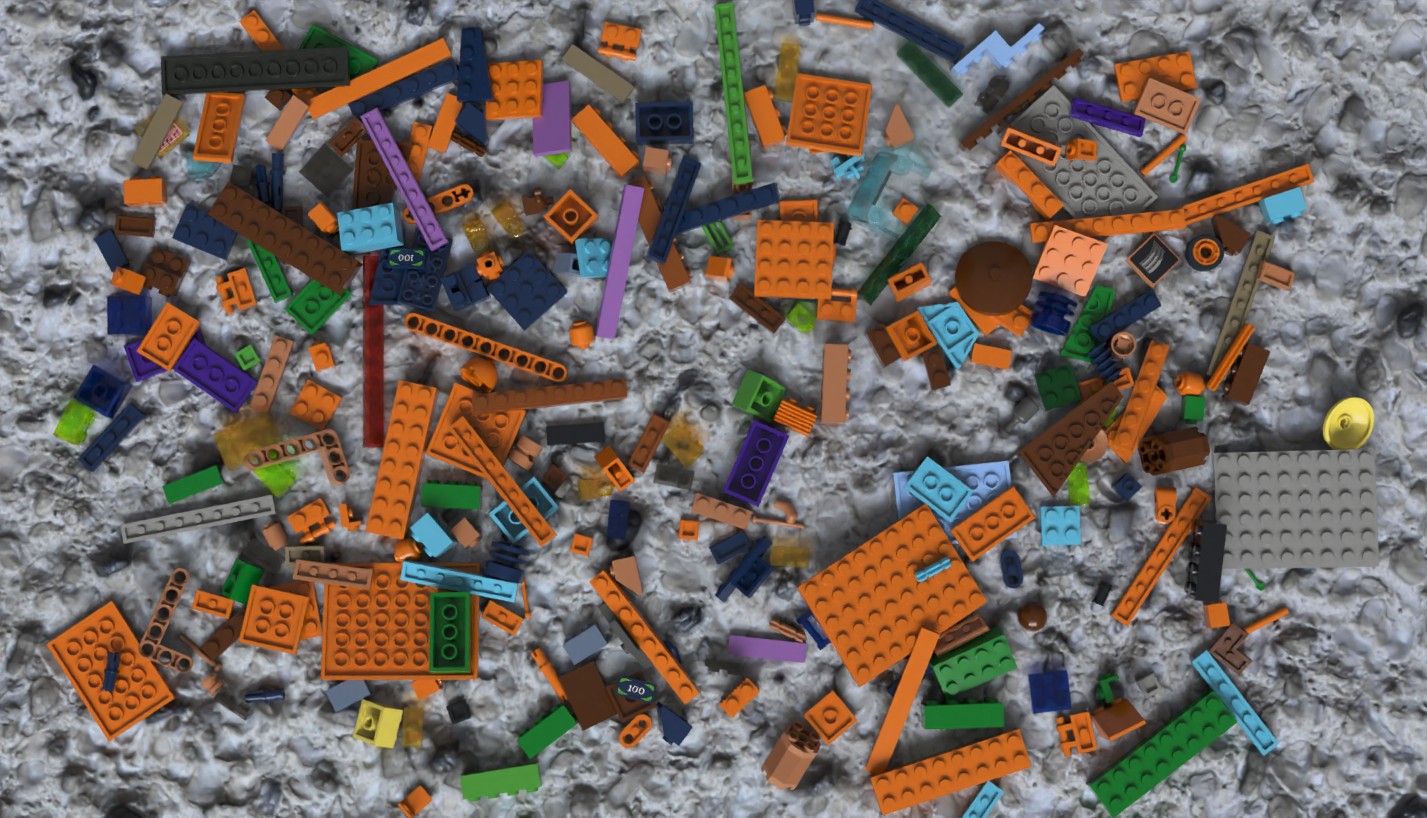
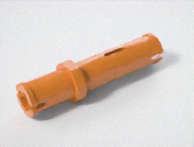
(546, 667)

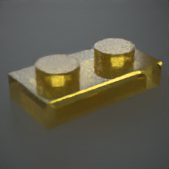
(789, 556)
(413, 726)

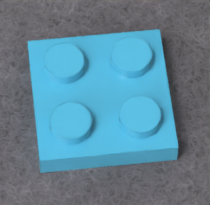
(593, 256)
(1060, 525)

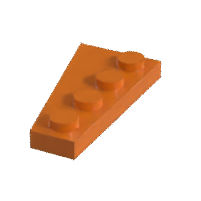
(1155, 404)

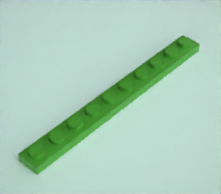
(733, 93)

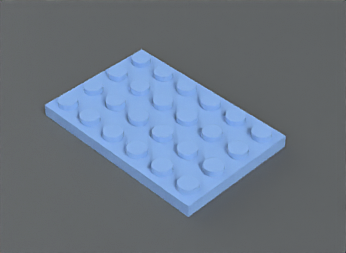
(985, 479)

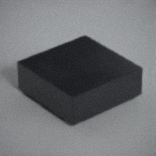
(458, 712)

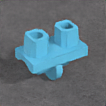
(842, 168)

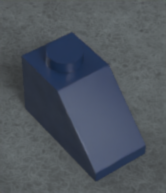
(474, 123)
(672, 725)

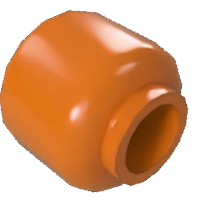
(581, 334)
(1189, 384)
(408, 550)

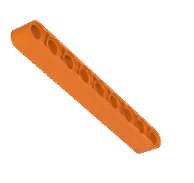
(479, 341)

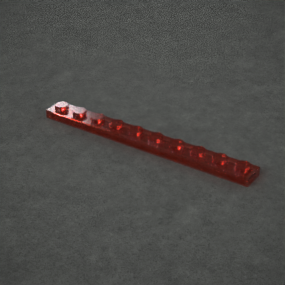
(372, 361)

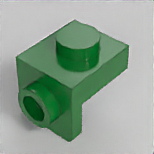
(1104, 691)

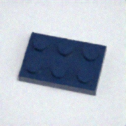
(204, 232)

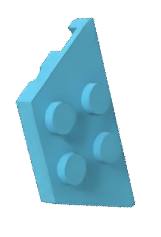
(951, 330)

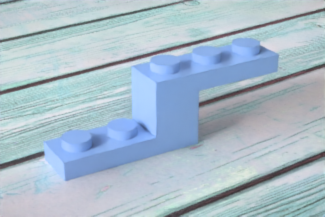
(997, 50)

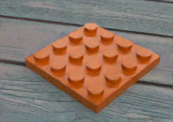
(829, 114)
(794, 259)
(495, 429)

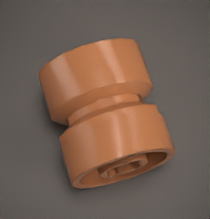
(1121, 345)
(525, 452)

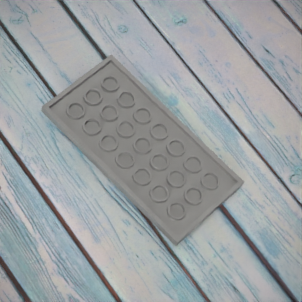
(1083, 186)

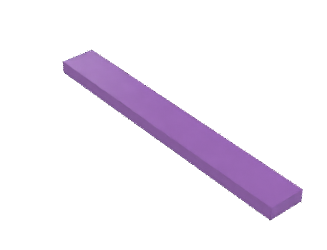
(404, 179)
(619, 261)

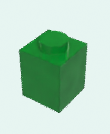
(1192, 409)

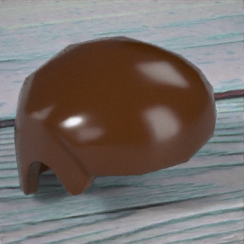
(1032, 616)

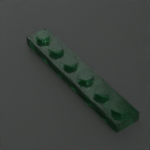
(899, 254)

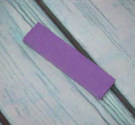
(767, 648)

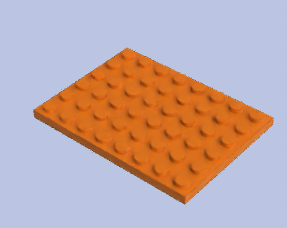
(876, 605)
(386, 628)

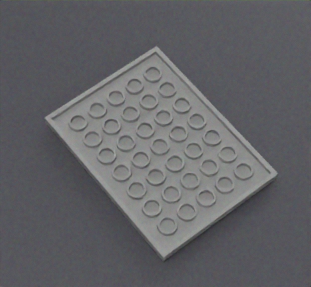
(1297, 508)

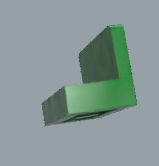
(241, 580)

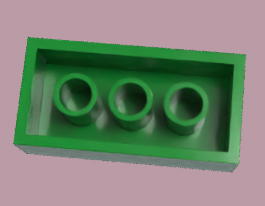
(450, 632)
(973, 663)
(964, 714)

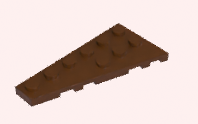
(1063, 444)

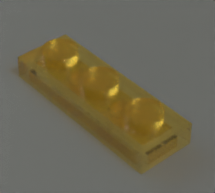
(787, 72)

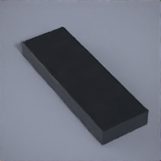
(575, 434)

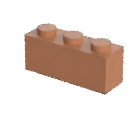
(721, 511)

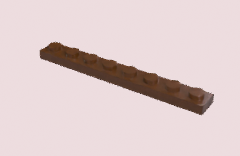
(1015, 106)

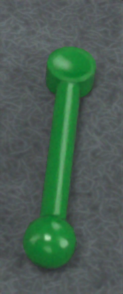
(1173, 178)
(1260, 586)

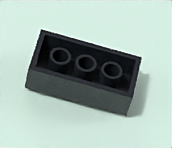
(1206, 560)

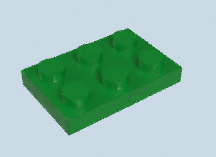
(315, 306)

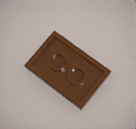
(587, 695)

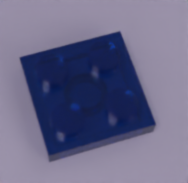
(1049, 691)

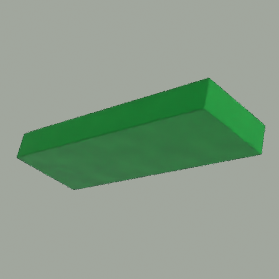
(193, 484)

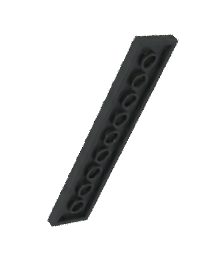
(255, 71)

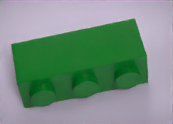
(451, 495)
(546, 730)

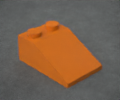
(1116, 719)

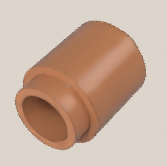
(275, 535)

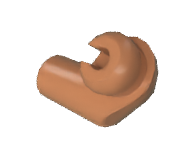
(789, 510)

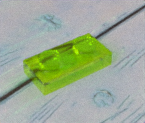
(1078, 486)

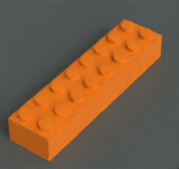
(402, 460)
(950, 771)

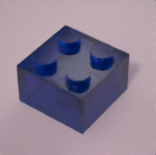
(129, 315)
(103, 391)

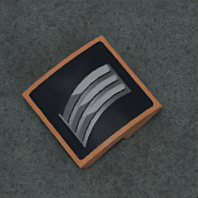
(1153, 260)

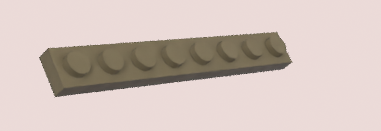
(1242, 298)

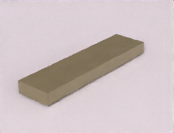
(598, 73)
(157, 131)

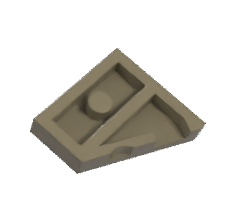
(312, 553)

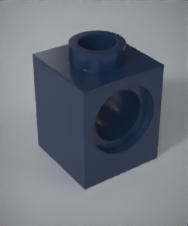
(1126, 487)

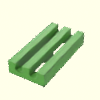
(724, 249)

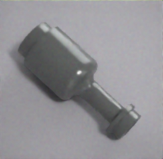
(1021, 414)

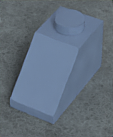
(567, 264)

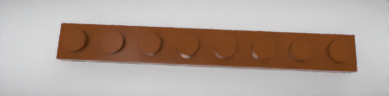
(549, 396)

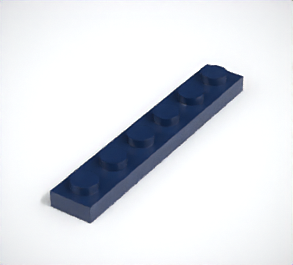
(910, 29)
(406, 89)
(729, 207)
(673, 210)

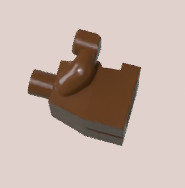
(537, 203)

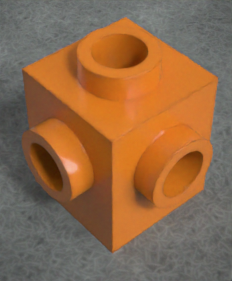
(490, 272)

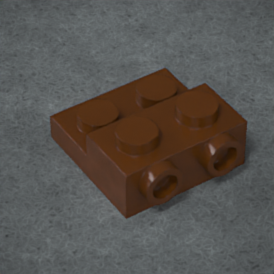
(164, 271)

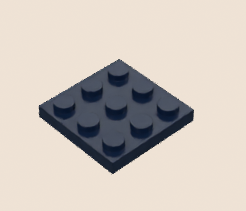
(526, 290)

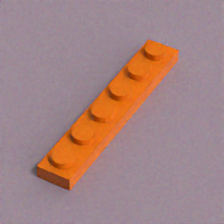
(267, 42)
(1141, 396)

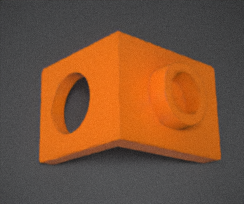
(415, 802)

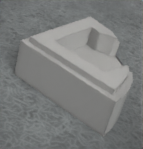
(562, 490)

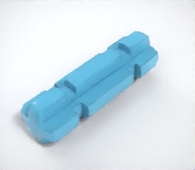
(932, 569)

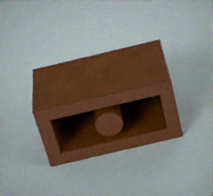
(882, 346)

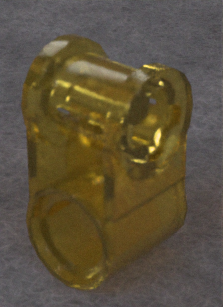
(506, 217)
(476, 233)
(592, 489)

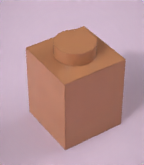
(466, 533)

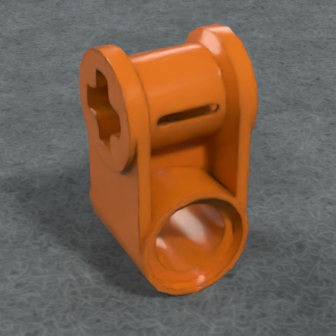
(1165, 499)

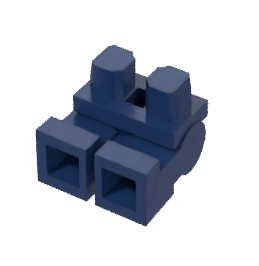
(465, 287)

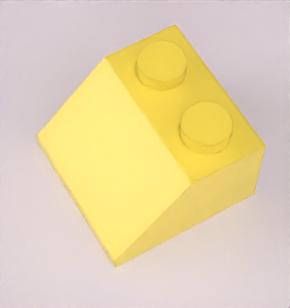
(377, 723)

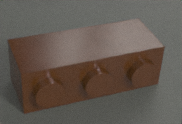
(1246, 374)

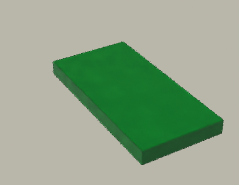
(359, 60)

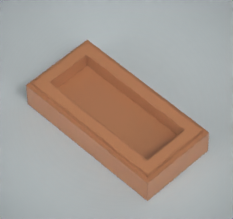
(1275, 275)

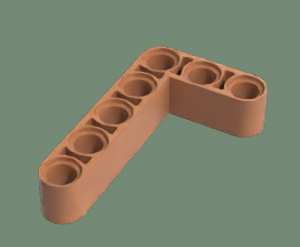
(301, 450)
(163, 623)

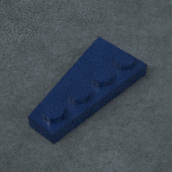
(474, 77)
(386, 280)

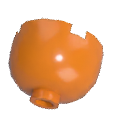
(480, 373)

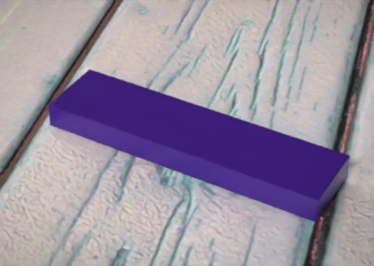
(1107, 117)

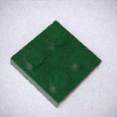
(1058, 386)

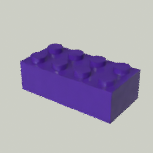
(756, 463)

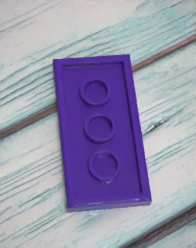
(145, 368)
(215, 375)

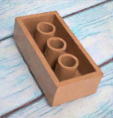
(834, 384)

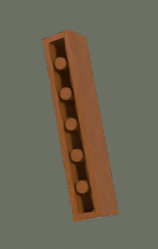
(673, 270)

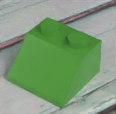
(759, 395)

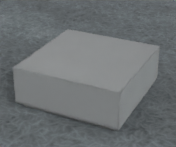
(1149, 685)

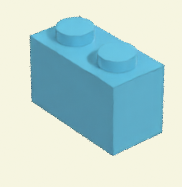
(1283, 205)

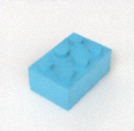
(370, 228)
(511, 524)

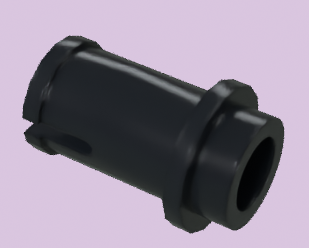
(843, 232)
(1102, 593)

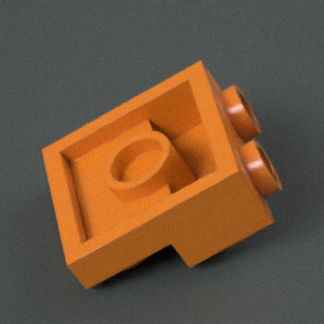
(911, 335)

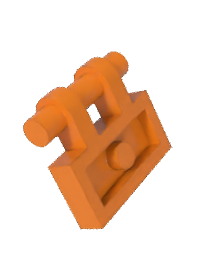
(622, 36)
(241, 288)
(308, 516)
(1082, 731)

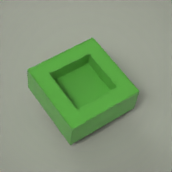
(247, 357)

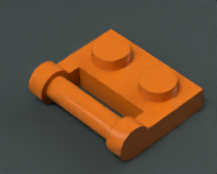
(838, 310)

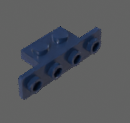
(749, 573)

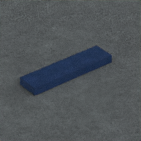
(111, 437)

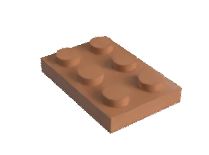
(1167, 105)

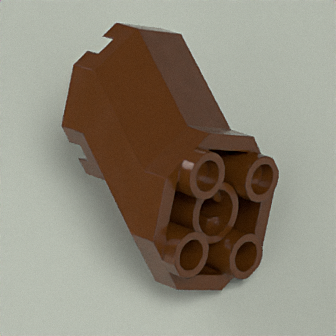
(1173, 451)

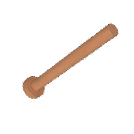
(776, 522)
(217, 666)

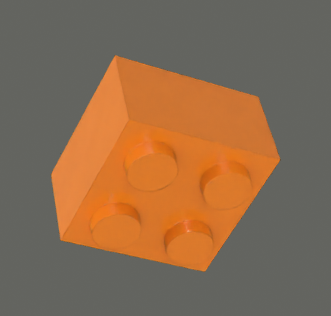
(571, 217)

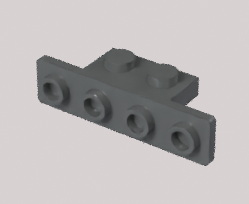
(628, 643)

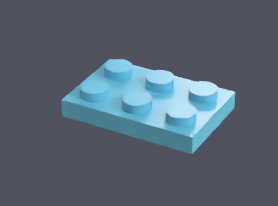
(938, 489)

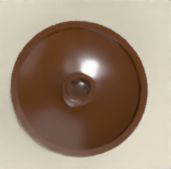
(993, 278)

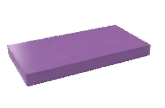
(553, 130)

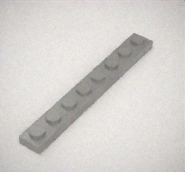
(198, 519)

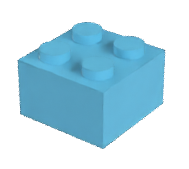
(432, 535)

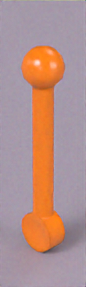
(527, 614)

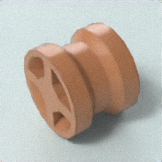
(212, 683)

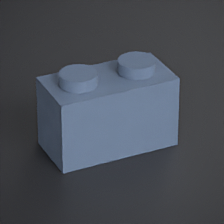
(584, 644)
(347, 693)

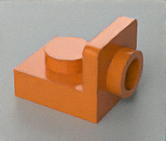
(1081, 150)
(321, 355)
(346, 516)

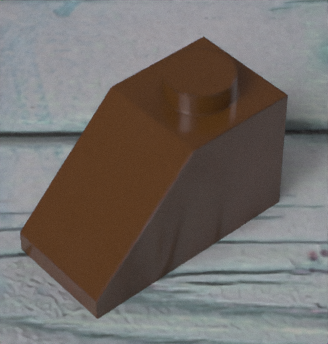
(1231, 236)

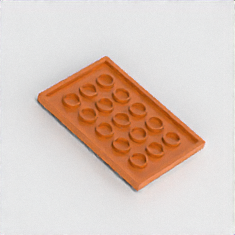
(84, 656)

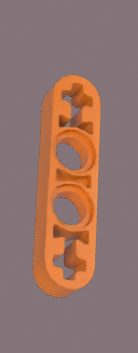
(437, 201)

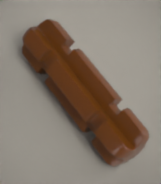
(468, 143)

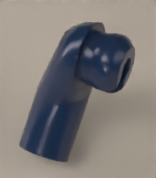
(673, 649)

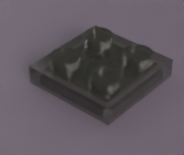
(326, 170)

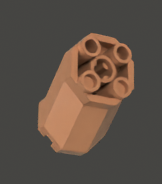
(791, 756)

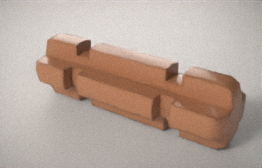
(787, 630)

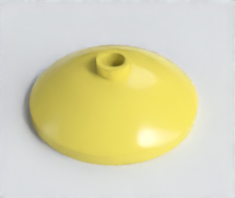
(1348, 424)

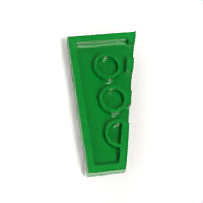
(1080, 339)

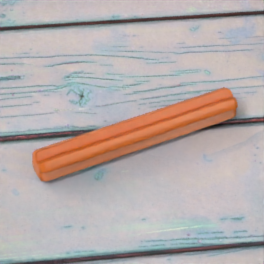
(1230, 357)

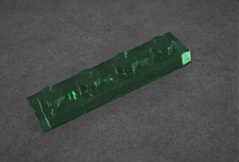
(929, 74)

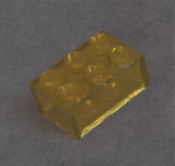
(246, 436)

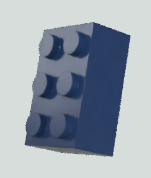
(664, 123)

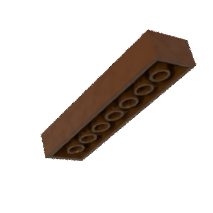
(285, 239)

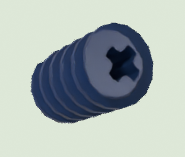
(1105, 364)

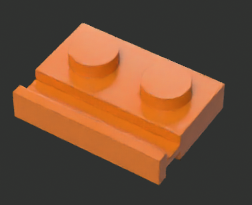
(1015, 321)

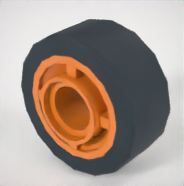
(1214, 248)

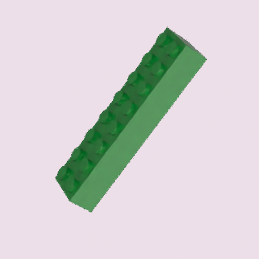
(1161, 753)

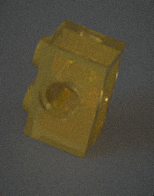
(672, 441)

